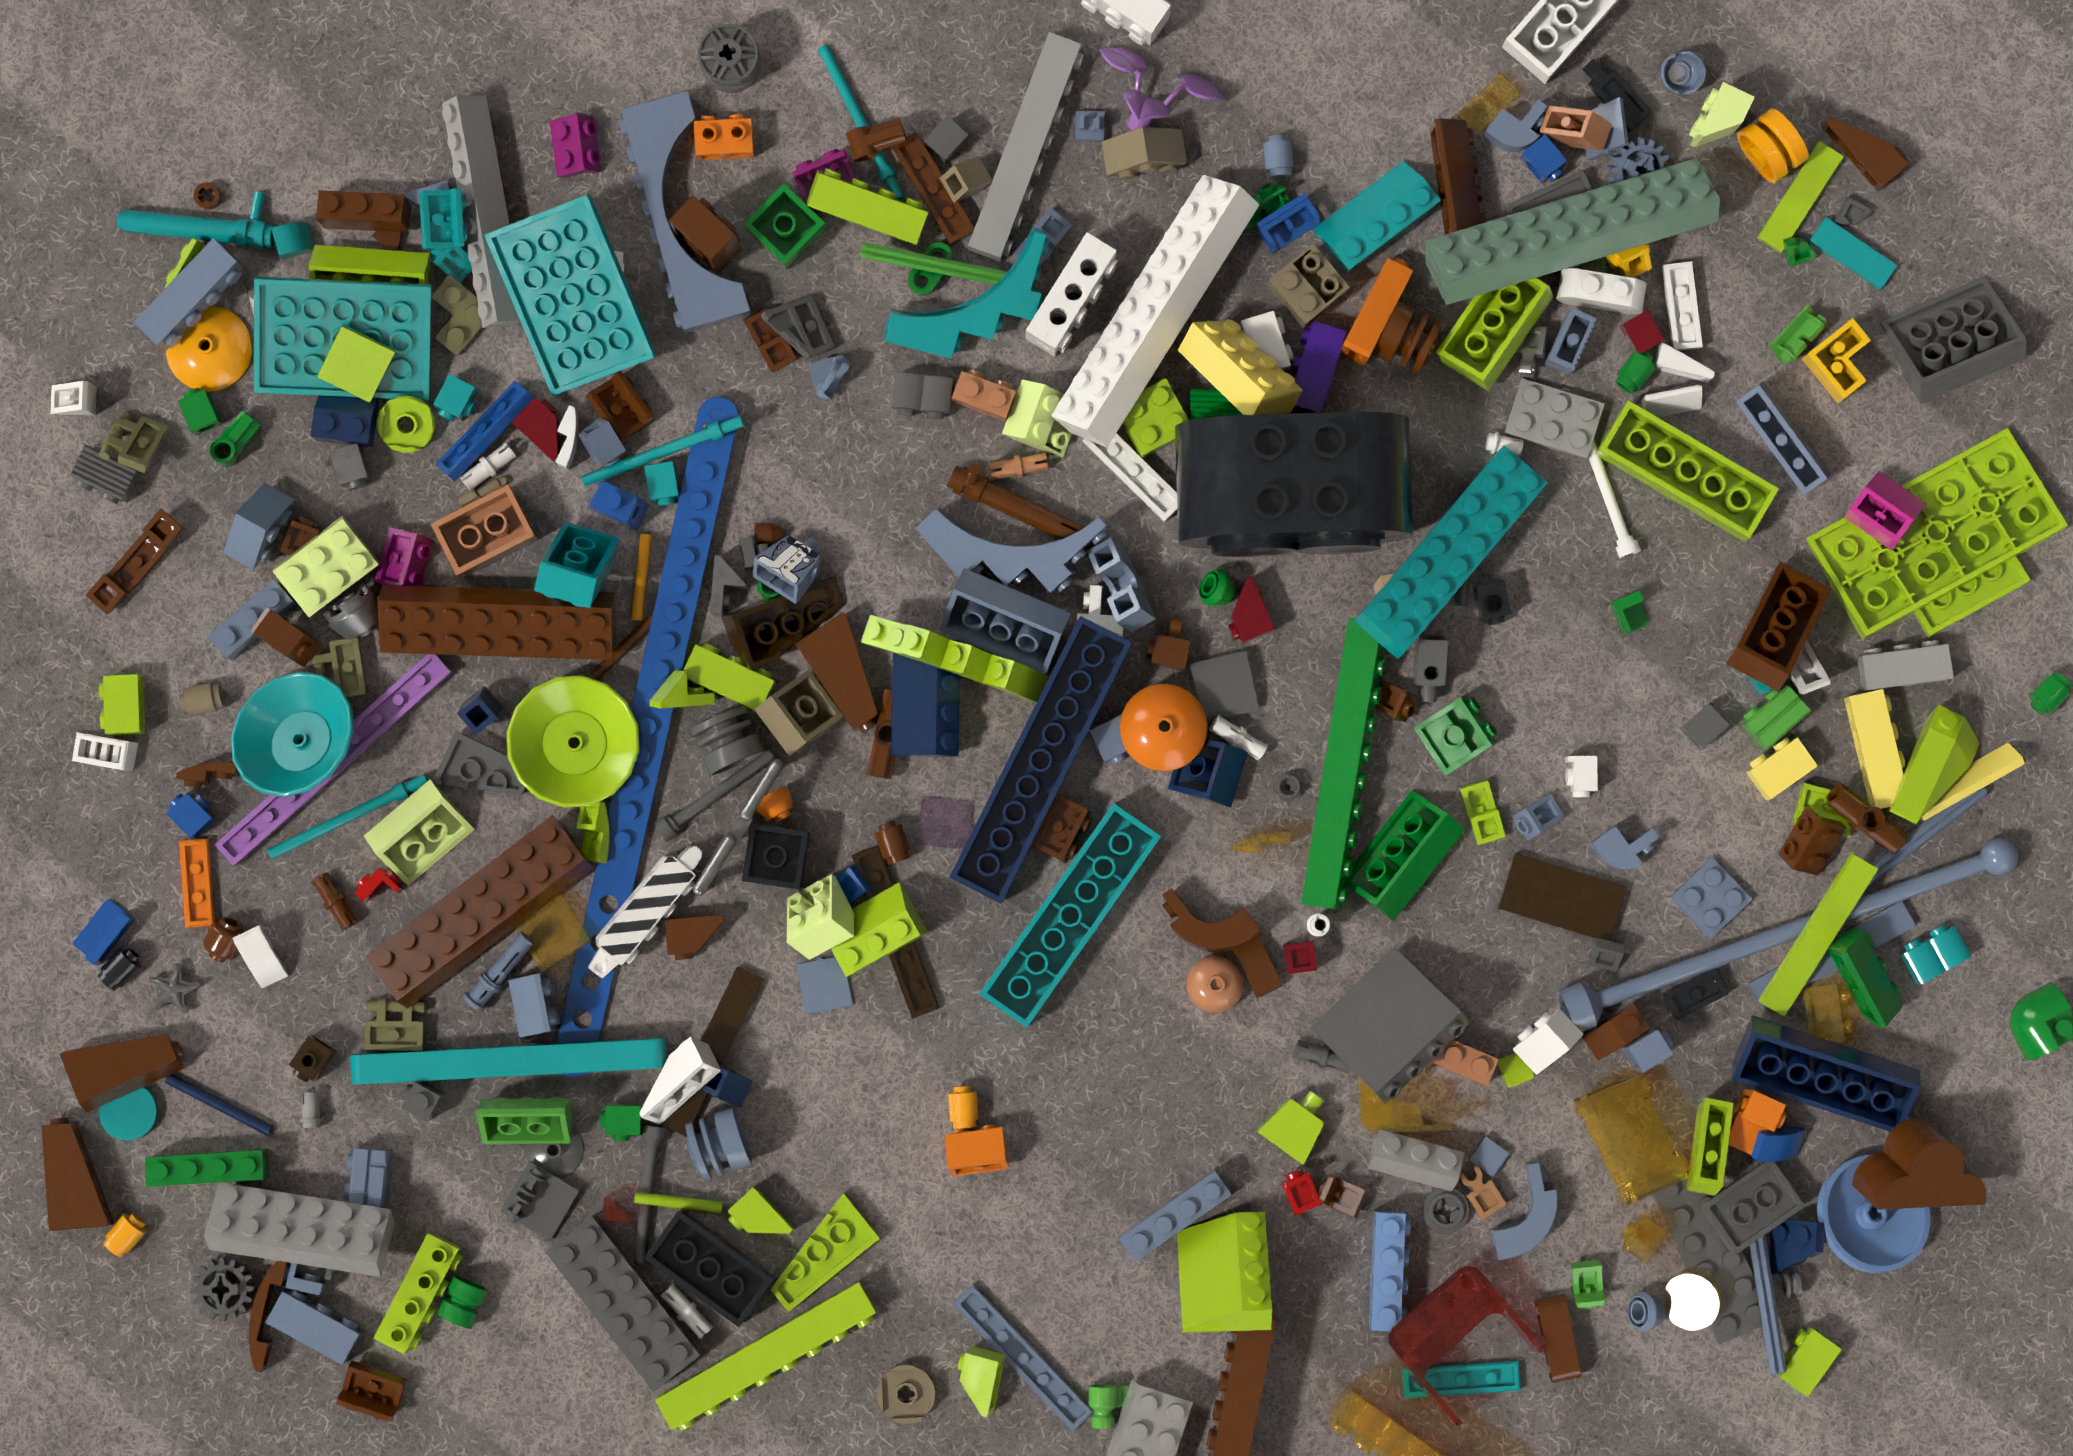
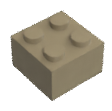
(798, 712)

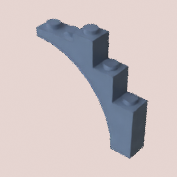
(1009, 562)

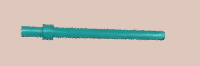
(885, 171)
(713, 431)
(398, 792)

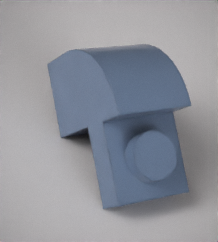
(1512, 134)
(1617, 853)

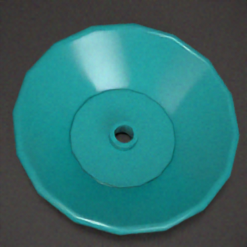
(274, 723)

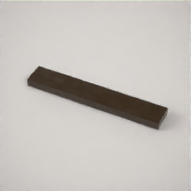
(907, 960)
(720, 1036)

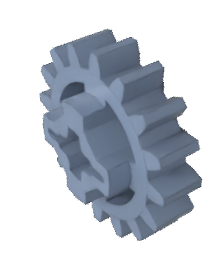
(1643, 156)

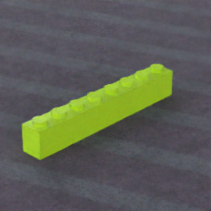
(766, 1355)

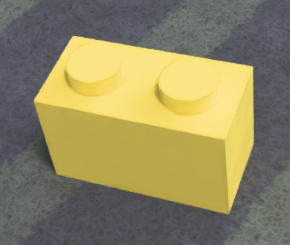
(1780, 768)

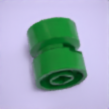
(462, 1302)

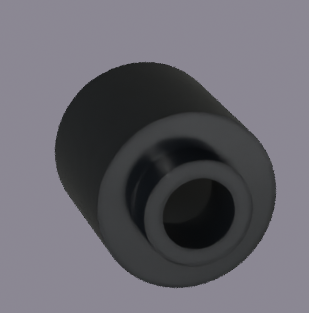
(120, 968)

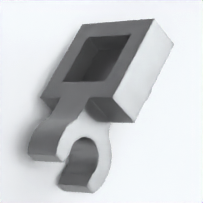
(1532, 347)

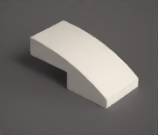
(568, 428)
(260, 957)

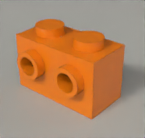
(724, 138)
(976, 1150)

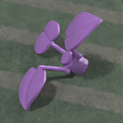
(1145, 108)

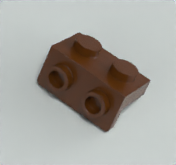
(620, 406)
(1811, 842)
(371, 1391)

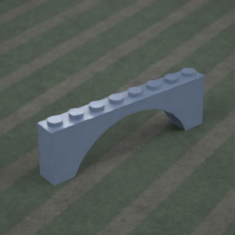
(654, 135)

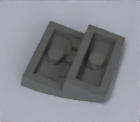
(1224, 685)

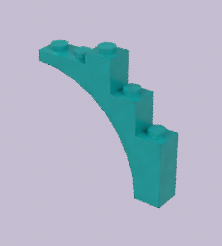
(1013, 294)

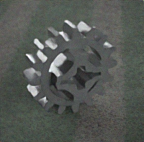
(223, 1275)

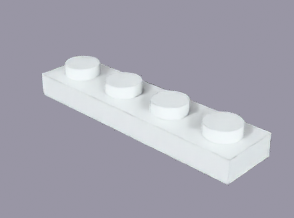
(1137, 475)

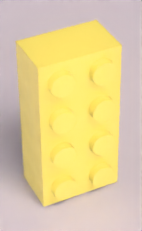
(1239, 368)

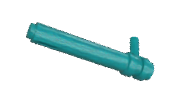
(240, 232)

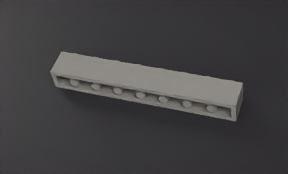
(1024, 147)
(485, 211)

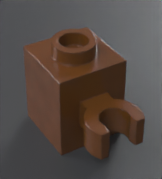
(1169, 650)

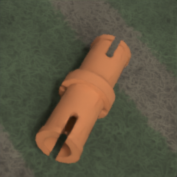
(1018, 466)

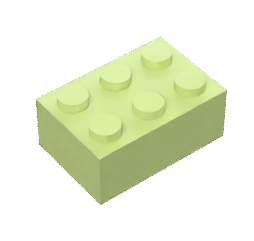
(325, 566)

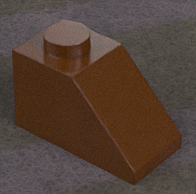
(285, 637)
(690, 934)
(1616, 1031)

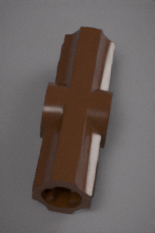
(881, 761)
(1878, 826)

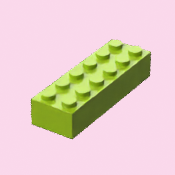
(1686, 471)

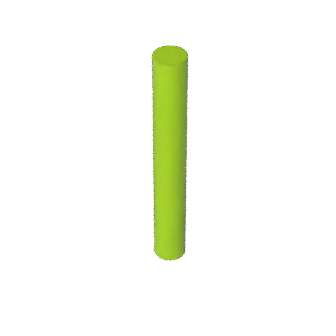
(678, 1202)

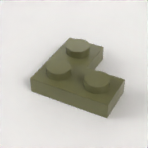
(464, 319)

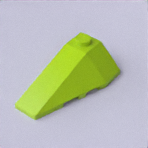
(1937, 762)

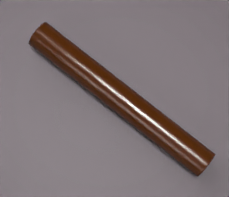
(629, 642)

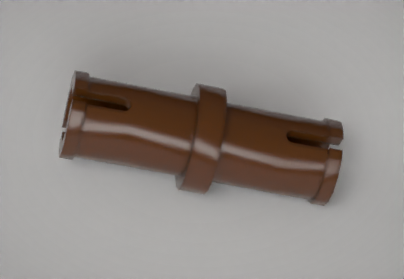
(334, 901)

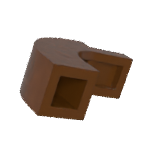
(1211, 937)

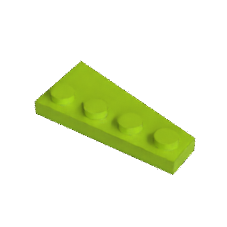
(827, 1251)

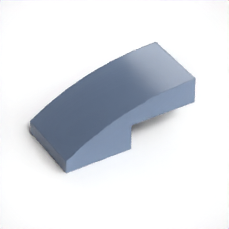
(1055, 228)

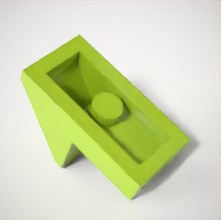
(677, 694)

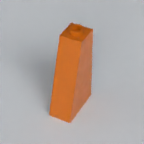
(1376, 310)

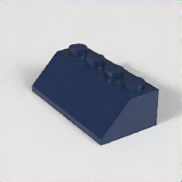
(924, 709)

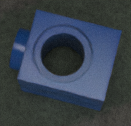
(1544, 160)

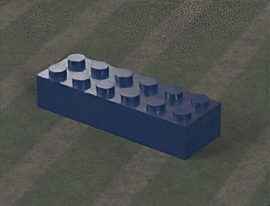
(1825, 1074)

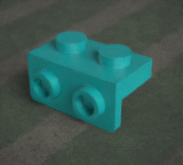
(442, 219)

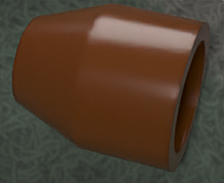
(767, 533)

